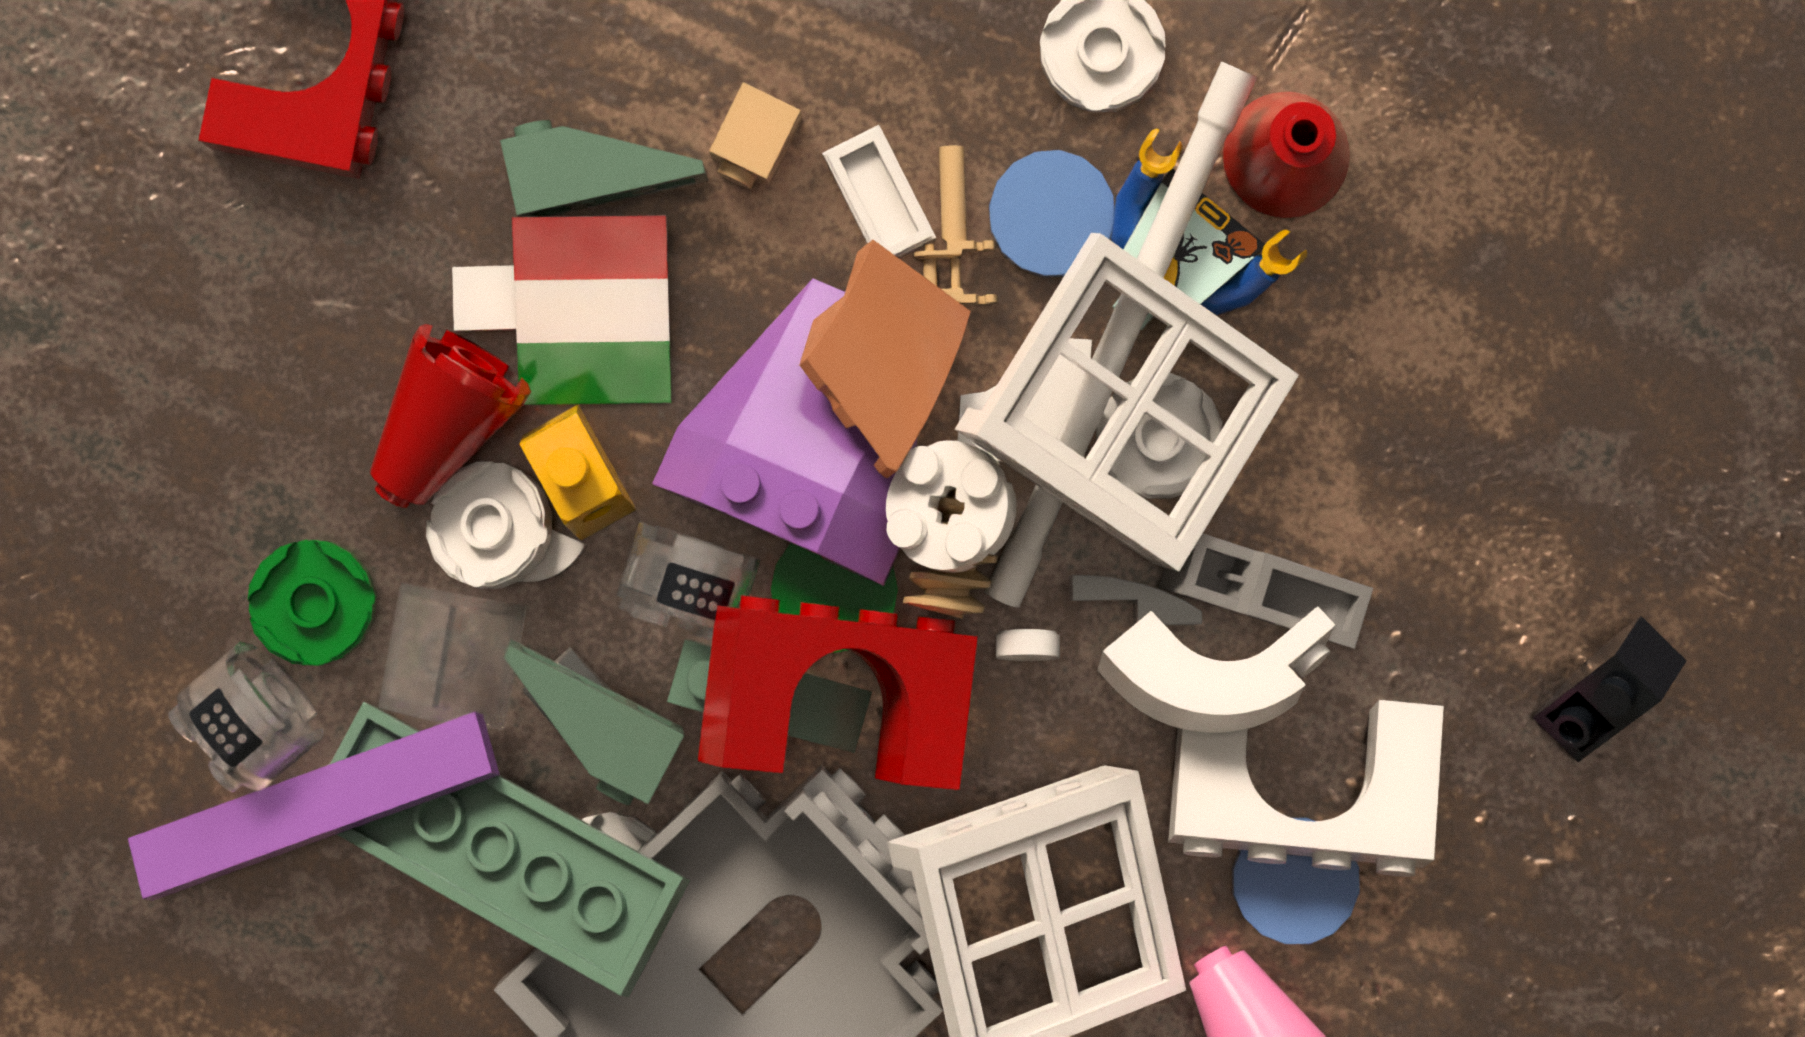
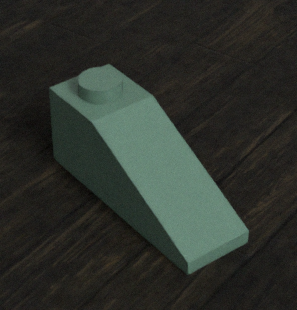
(577, 170)
(820, 708)
(607, 732)

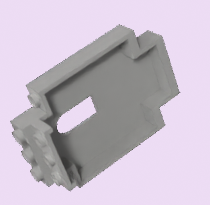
(738, 862)

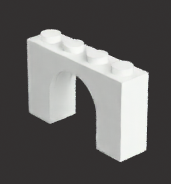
(1387, 825)

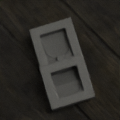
(1165, 606)

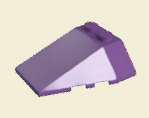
(781, 457)

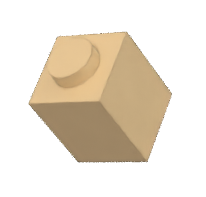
(754, 137)

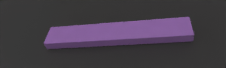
(313, 806)

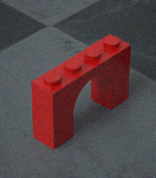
(317, 126)
(765, 653)

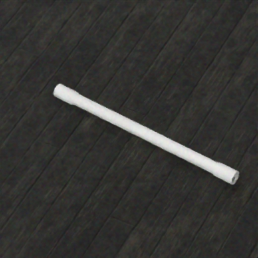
(1215, 121)

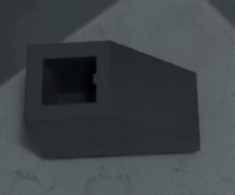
(1611, 689)

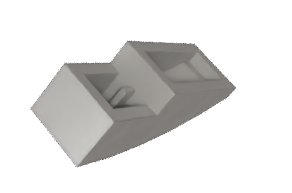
(1268, 587)

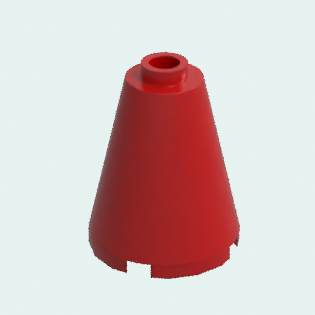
(1276, 172)
(441, 415)

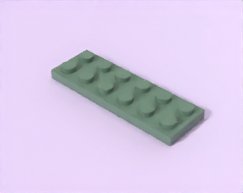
(525, 867)

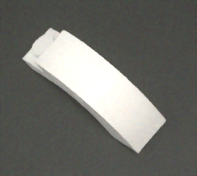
(1207, 694)

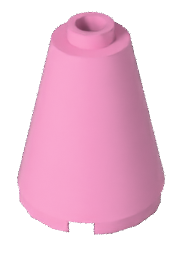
(1243, 1001)

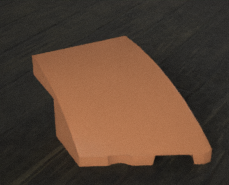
(885, 352)

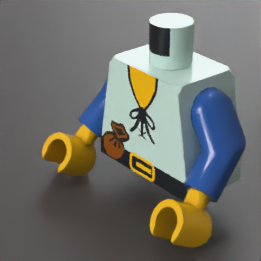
(1216, 255)

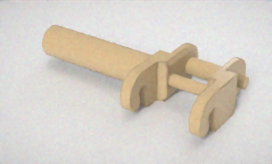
(954, 228)

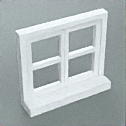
(1086, 482)
(1024, 829)

